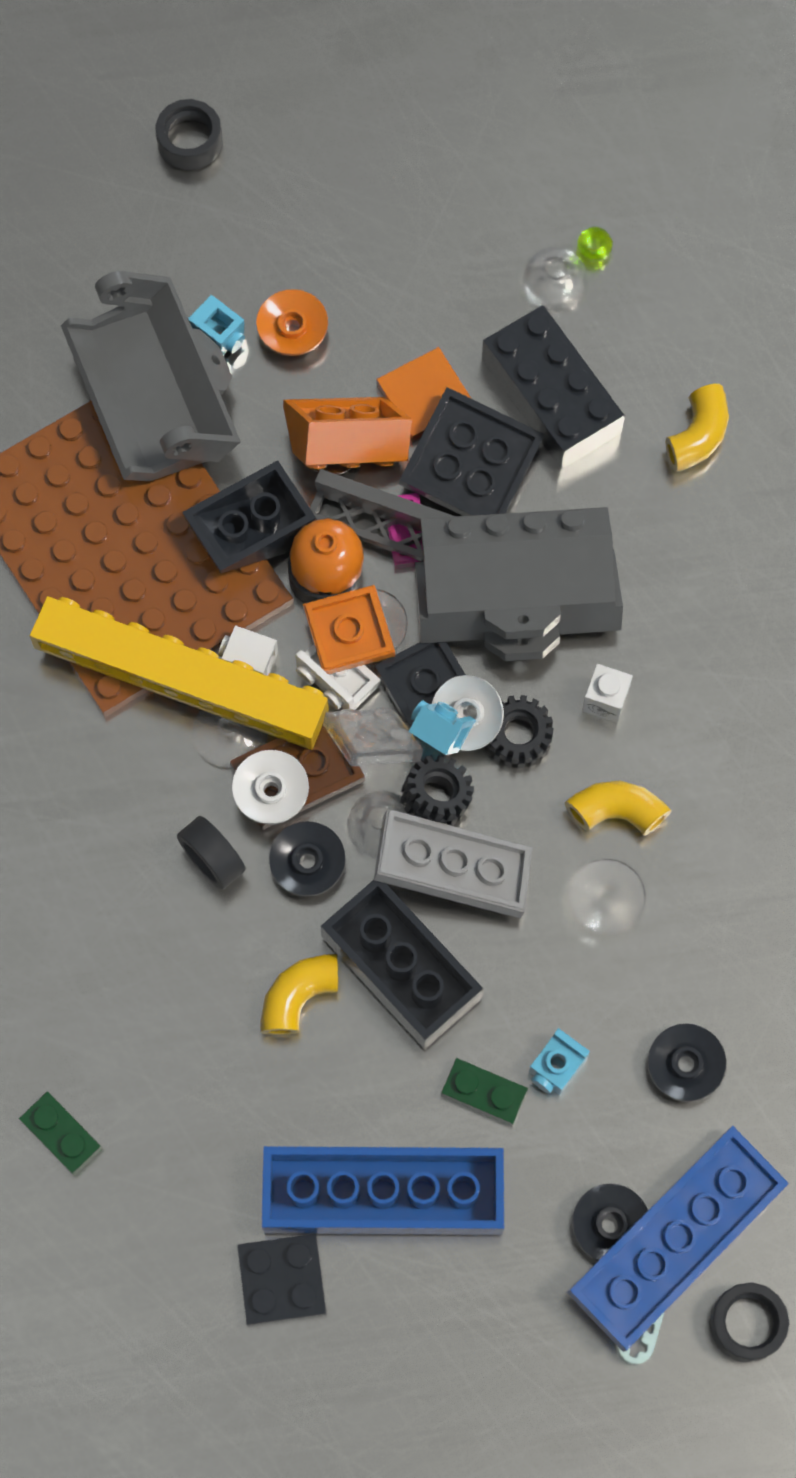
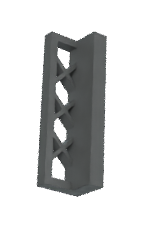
(379, 504)

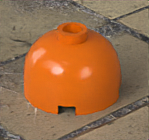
(326, 556)

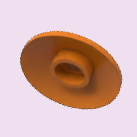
(288, 309)

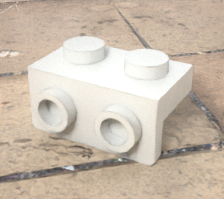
(343, 689)

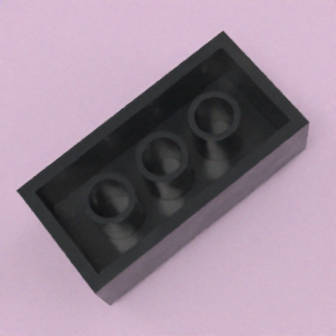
(552, 386)
(401, 962)

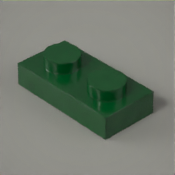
(484, 1091)
(60, 1133)

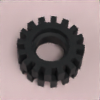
(533, 749)
(444, 775)

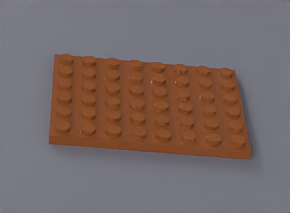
(120, 546)

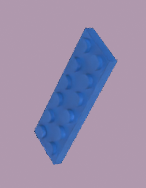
(677, 1238)

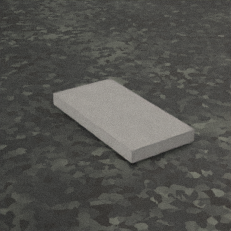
(453, 863)

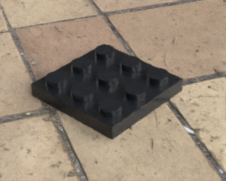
(471, 457)

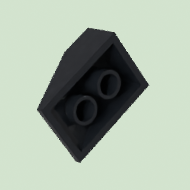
(250, 519)

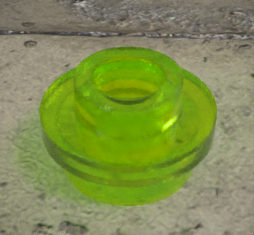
(598, 236)

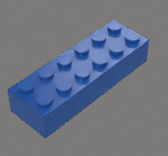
(383, 1190)

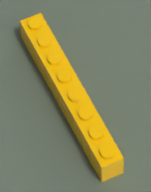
(180, 671)

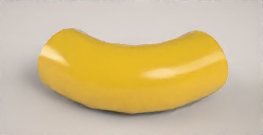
(705, 431)
(619, 801)
(292, 990)

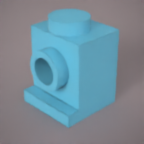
(217, 317)
(440, 726)
(554, 1079)

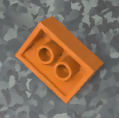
(347, 431)

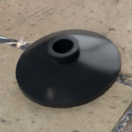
(303, 841)
(689, 1043)
(600, 1203)

